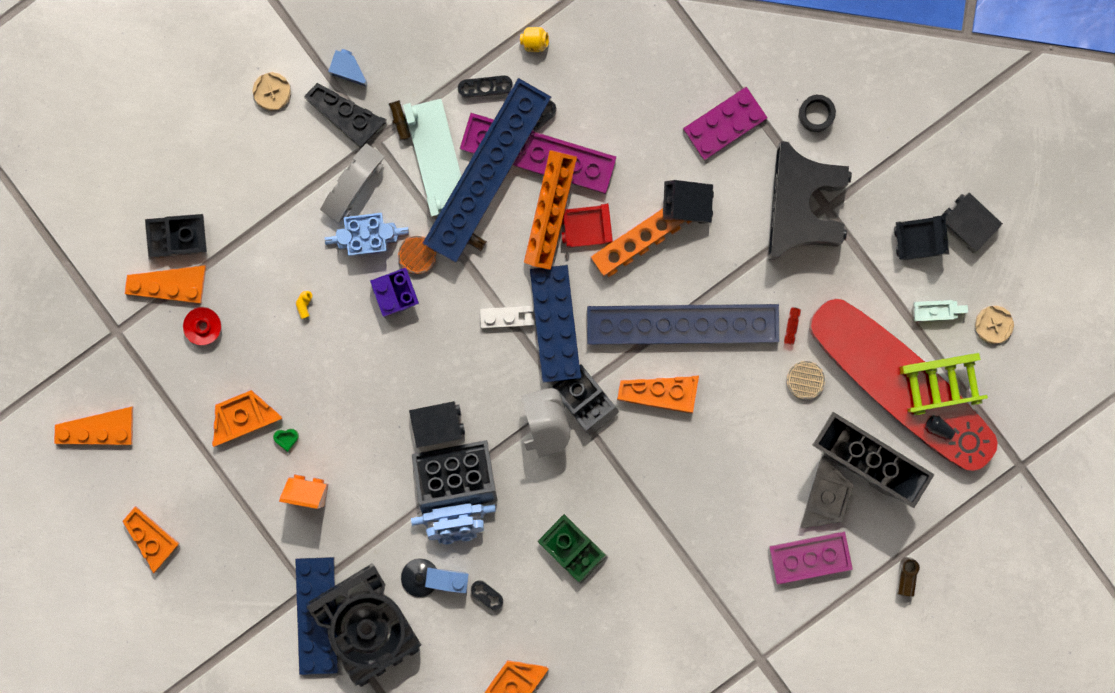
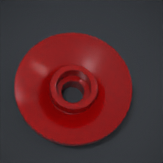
(192, 324)

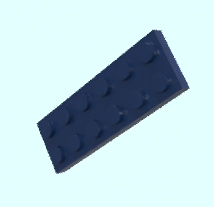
(555, 324)
(314, 649)

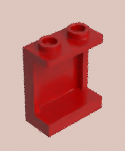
(587, 226)

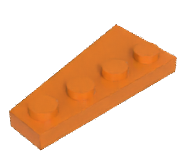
(172, 284)
(104, 428)

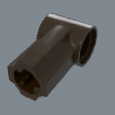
(908, 579)

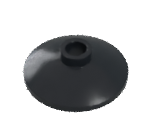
(409, 573)

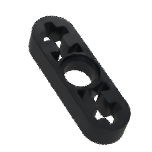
(470, 82)

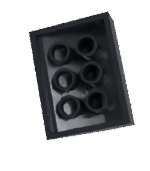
(454, 476)

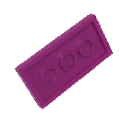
(725, 123)
(810, 557)

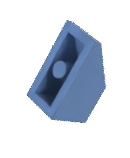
(346, 67)
(446, 580)

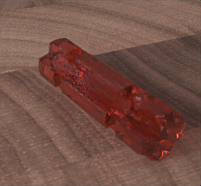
(792, 326)

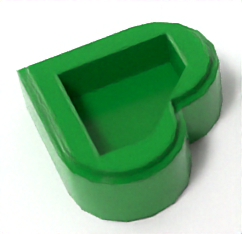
(286, 439)

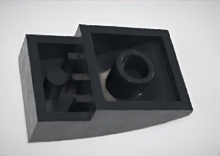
(175, 236)
(586, 401)

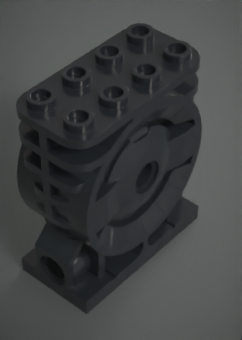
(356, 664)

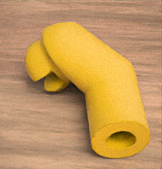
(302, 303)

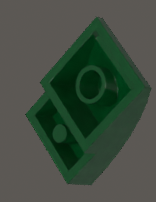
(572, 548)

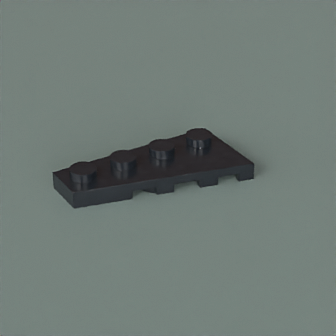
(351, 119)

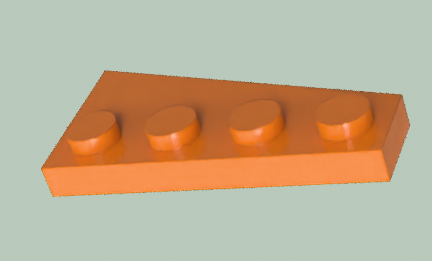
(663, 393)

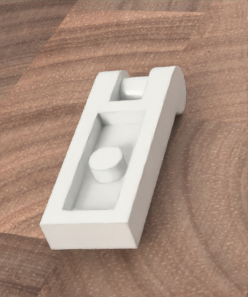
(506, 317)

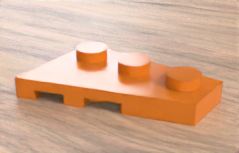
(151, 539)

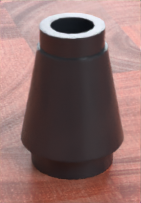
(939, 427)

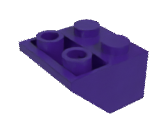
(394, 292)

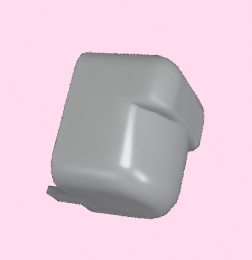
(546, 421)

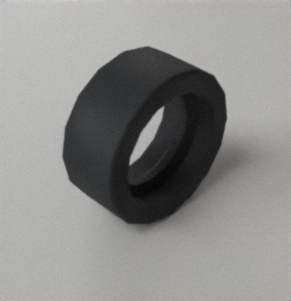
(815, 127)

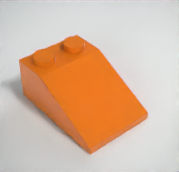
(304, 492)

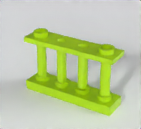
(931, 369)

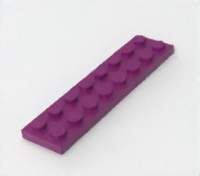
(591, 169)

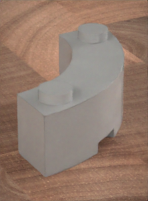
(351, 182)

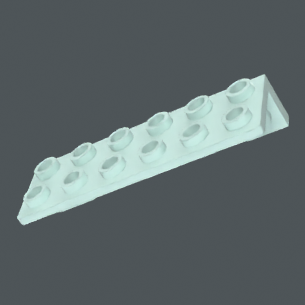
(433, 151)

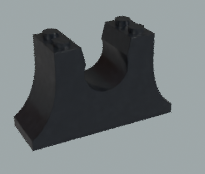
(791, 215)
(872, 460)

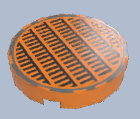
(416, 256)

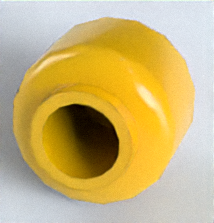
(534, 39)

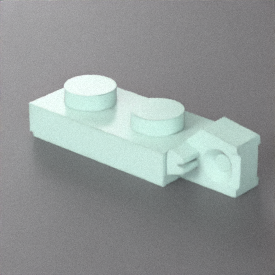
(938, 310)

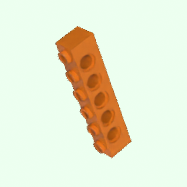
(550, 209)
(608, 268)

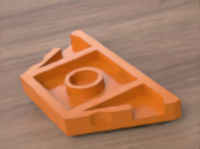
(241, 416)
(517, 678)

